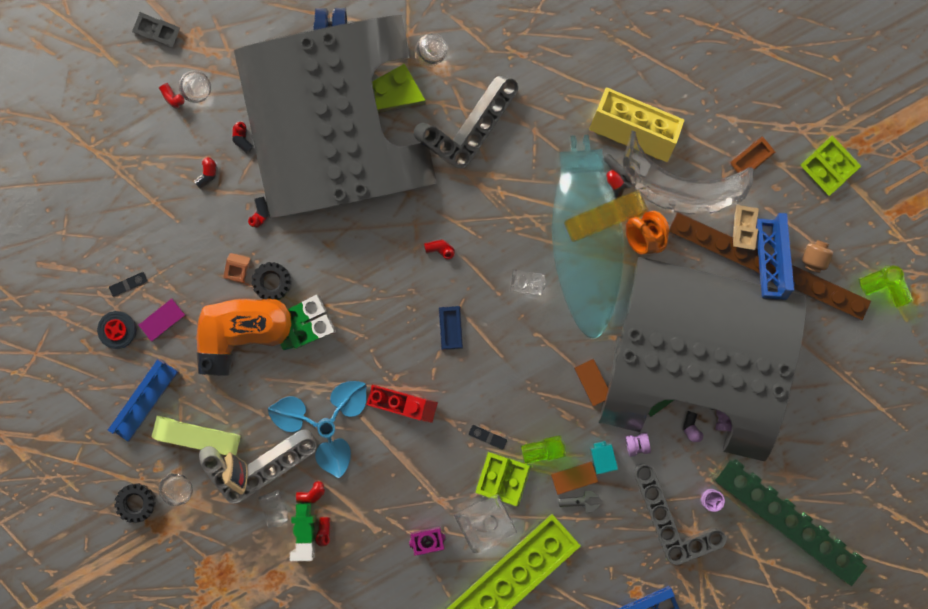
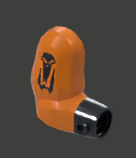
(239, 324)

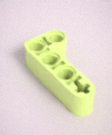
(194, 436)

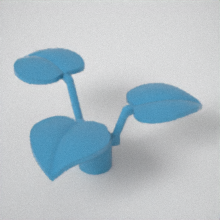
(330, 455)

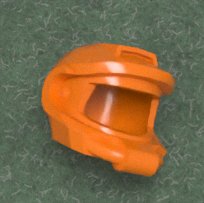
(648, 234)

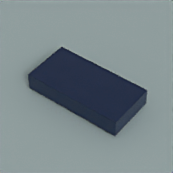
(450, 327)

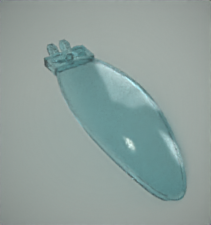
(594, 265)

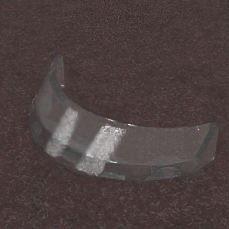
(682, 193)

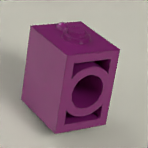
(422, 547)

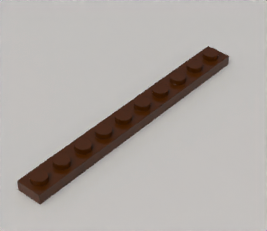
(803, 281)

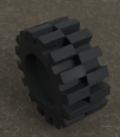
(262, 271)
(125, 512)

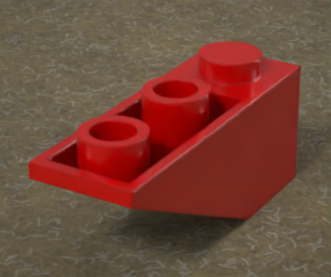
(402, 403)

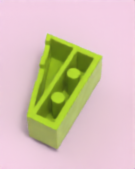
(396, 90)

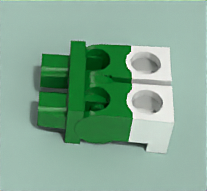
(301, 331)
(304, 532)

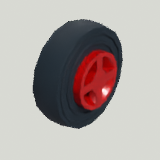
(109, 327)

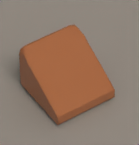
(236, 267)

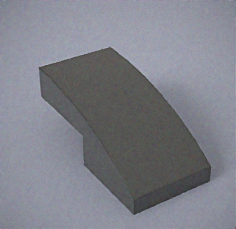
(155, 29)

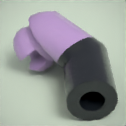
(690, 429)

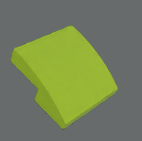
(830, 165)
(504, 478)

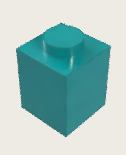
(603, 457)

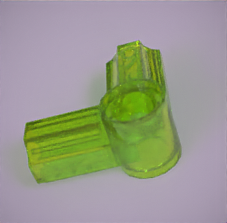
(897, 288)
(548, 449)

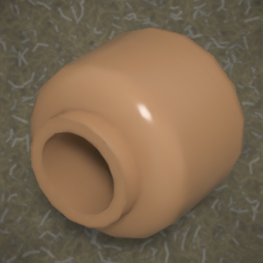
(817, 256)

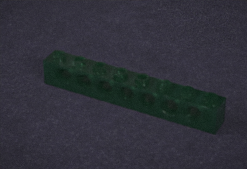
(848, 572)

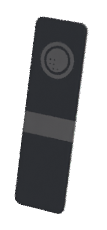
(128, 284)
(487, 437)

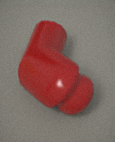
(169, 96)
(441, 247)
(311, 496)
(323, 534)

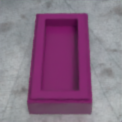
(162, 320)

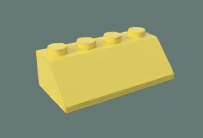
(654, 128)

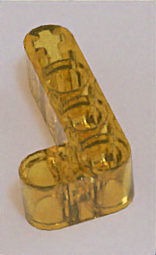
(606, 216)

